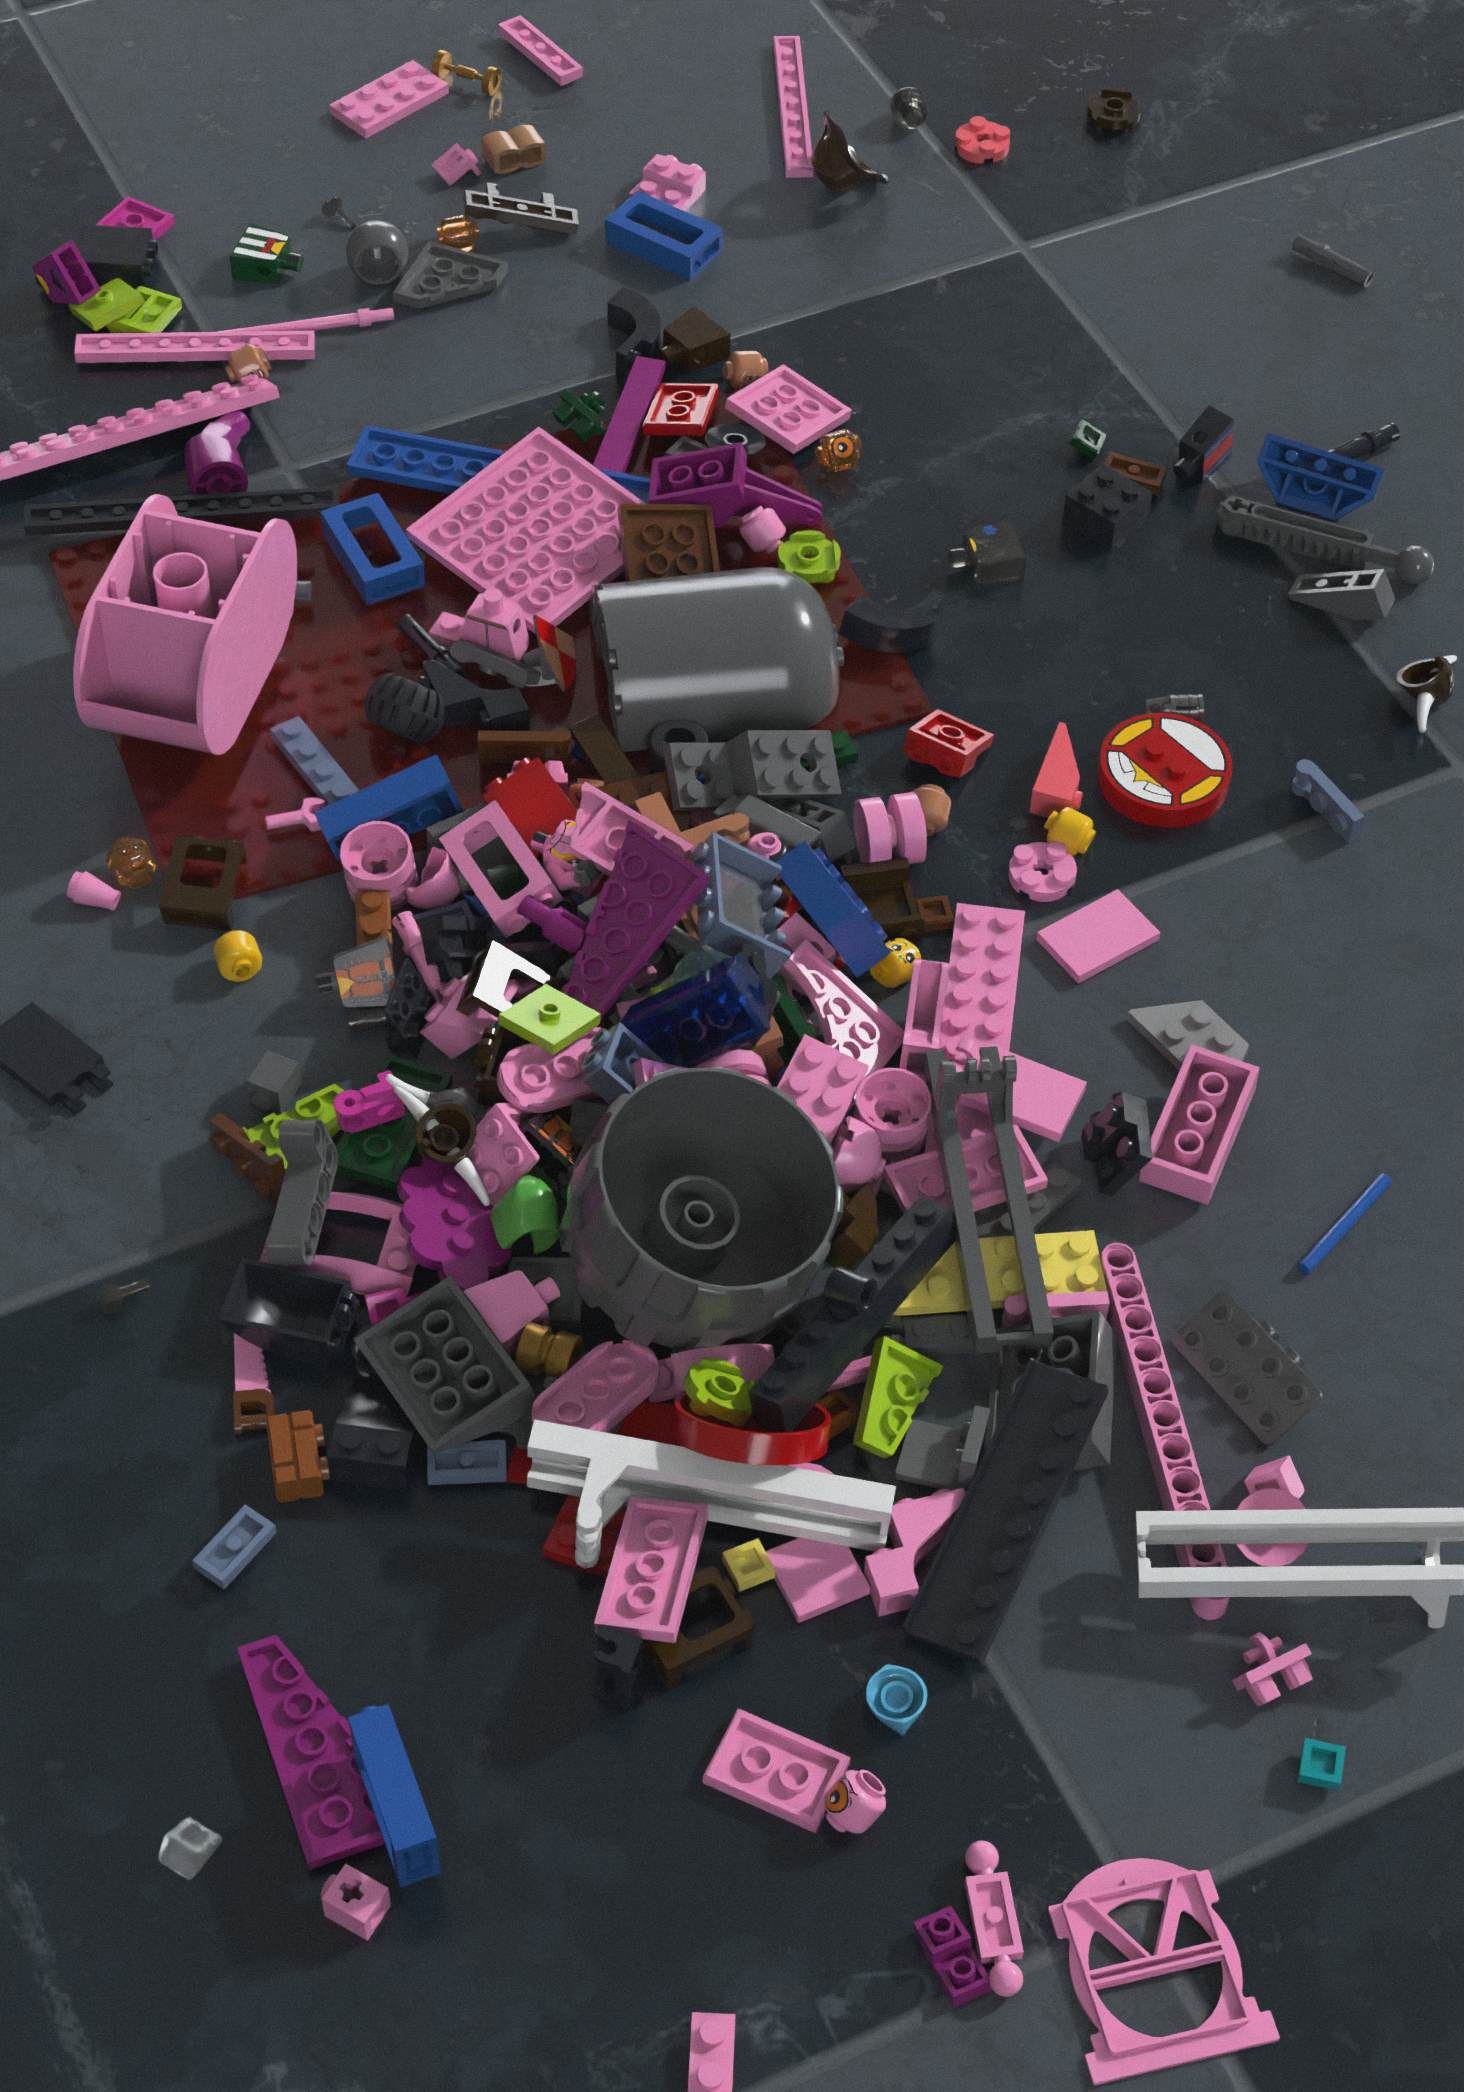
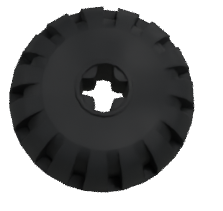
(405, 708)

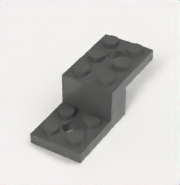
(754, 764)

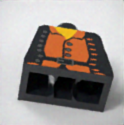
(550, 1140)

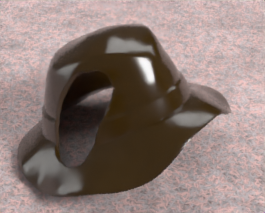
(837, 161)

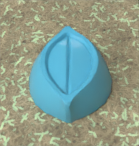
(896, 1697)

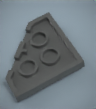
(447, 274)

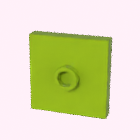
(108, 304)
(549, 1019)

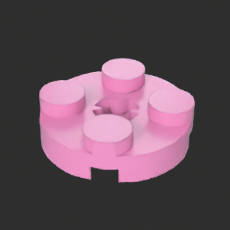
(1047, 856)

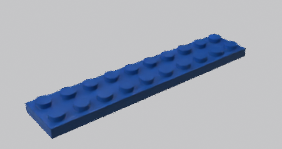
(437, 462)

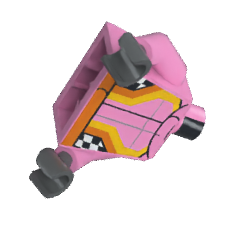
(563, 867)

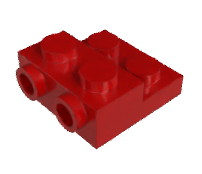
(946, 743)

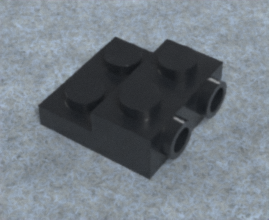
(1118, 1141)

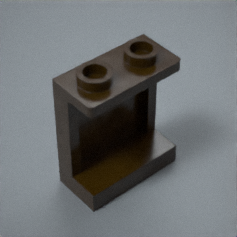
(888, 896)

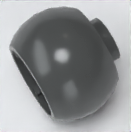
(370, 252)

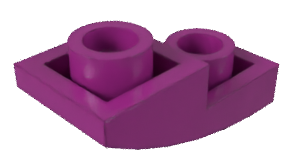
(952, 1956)

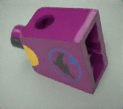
(65, 275)

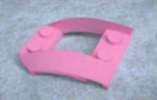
(394, 1265)

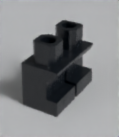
(454, 943)

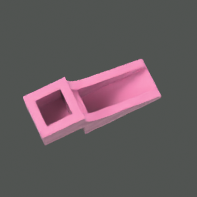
(923, 1014)
(914, 1531)

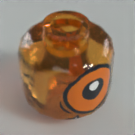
(839, 450)

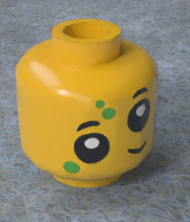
(896, 966)

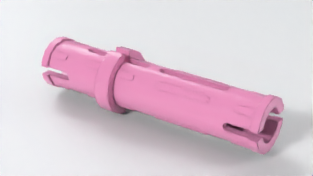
(413, 947)

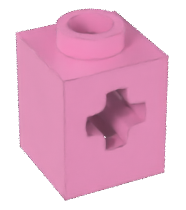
(358, 1915)

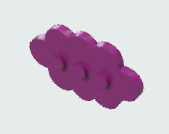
(448, 1225)

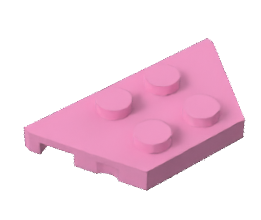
(602, 828)

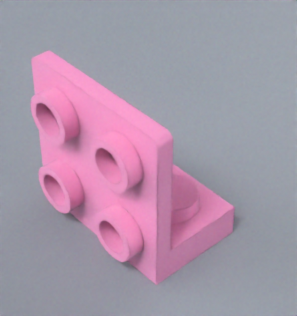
(501, 1150)

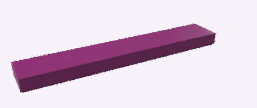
(630, 415)

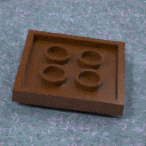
(667, 540)

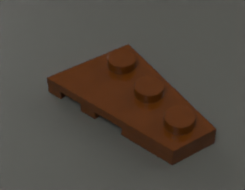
(248, 1158)

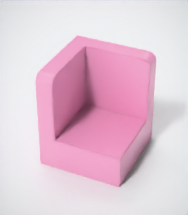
(1277, 1475)

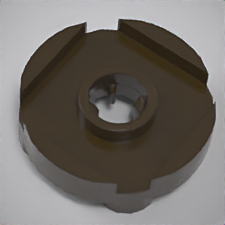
(1122, 118)

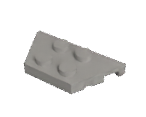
(1179, 1025)

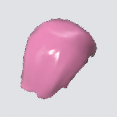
(438, 883)

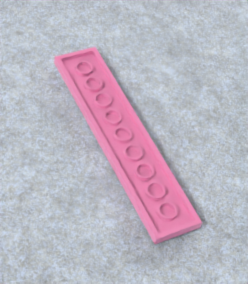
(135, 426)
(979, 994)

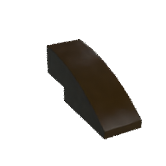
(855, 1229)

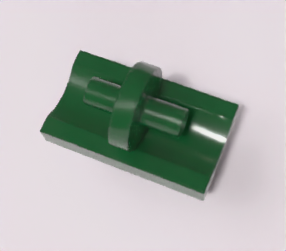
(585, 410)

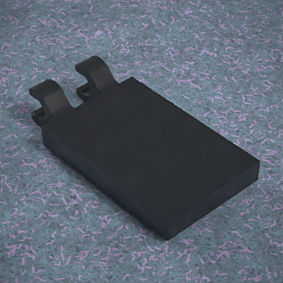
(50, 1059)

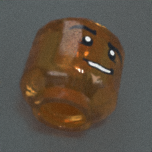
(130, 862)

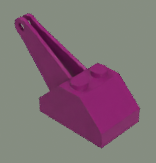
(722, 480)

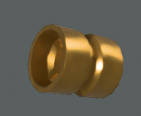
(543, 1351)

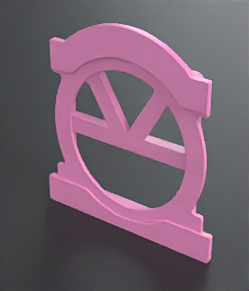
(1117, 2048)

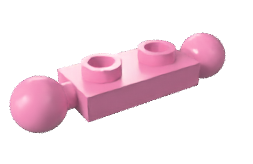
(994, 1918)

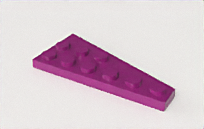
(632, 917)
(310, 1756)

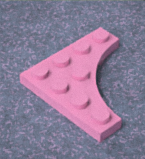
(845, 1013)

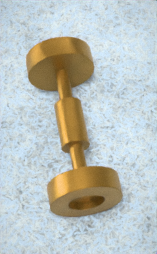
(443, 65)

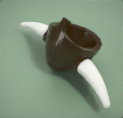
(1428, 682)
(446, 1137)

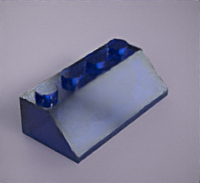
(702, 1014)

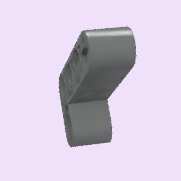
(304, 1192)

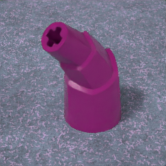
(213, 456)

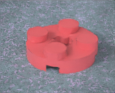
(982, 140)

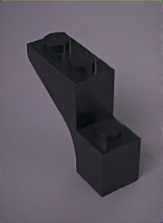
(468, 703)

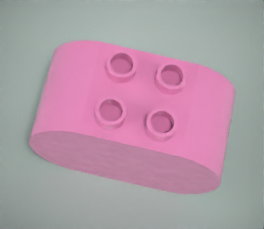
(184, 628)

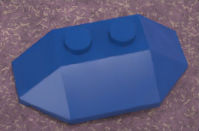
(1316, 479)

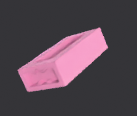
(463, 842)

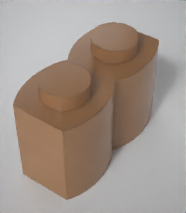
(513, 149)

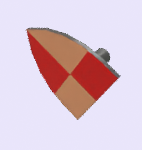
(554, 653)

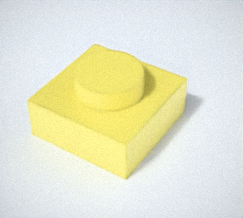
(748, 1565)

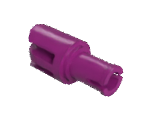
(557, 924)

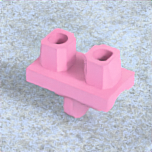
(1259, 1680)

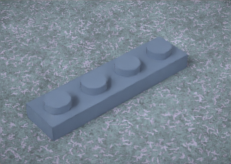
(312, 760)

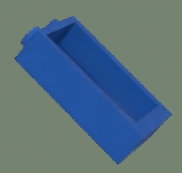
(660, 249)
(372, 582)
(394, 1794)

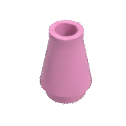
(91, 891)

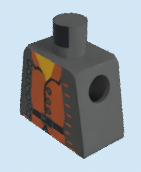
(362, 974)

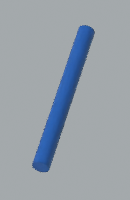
(1344, 1224)

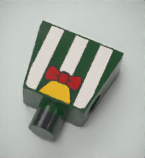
(263, 256)

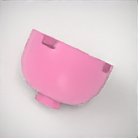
(857, 1154)

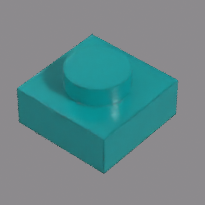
(1321, 1764)

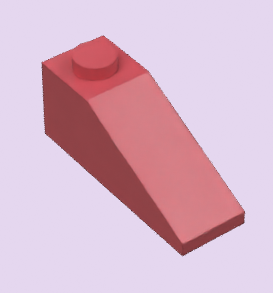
(1058, 778)

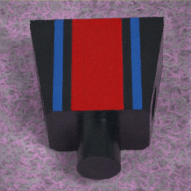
(1205, 445)

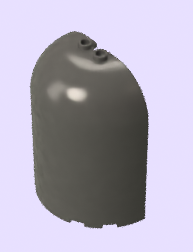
(715, 652)

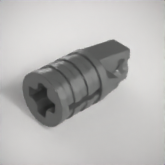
(1172, 702)

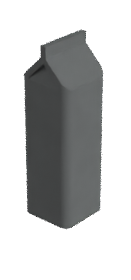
(767, 818)

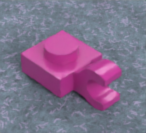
(385, 1303)

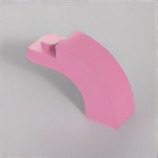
(750, 1358)

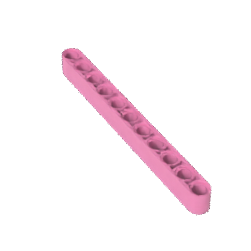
(1158, 1408)

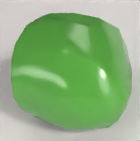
(525, 1209)

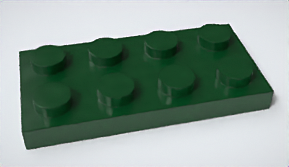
(388, 1149)

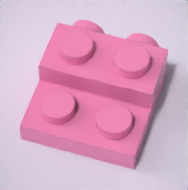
(672, 181)

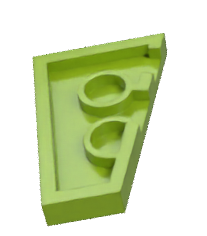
(315, 1106)
(891, 1394)

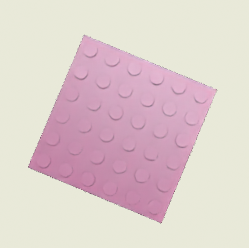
(531, 526)

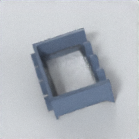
(736, 901)

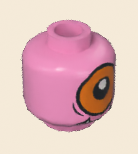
(855, 1801)

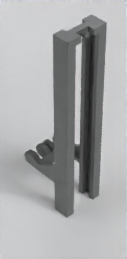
(997, 1081)

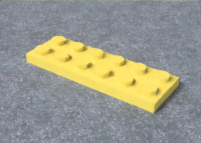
(1067, 1263)

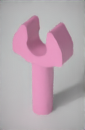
(304, 815)

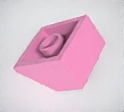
(453, 1030)

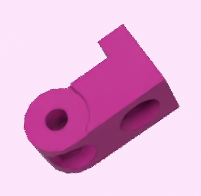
(368, 1106)

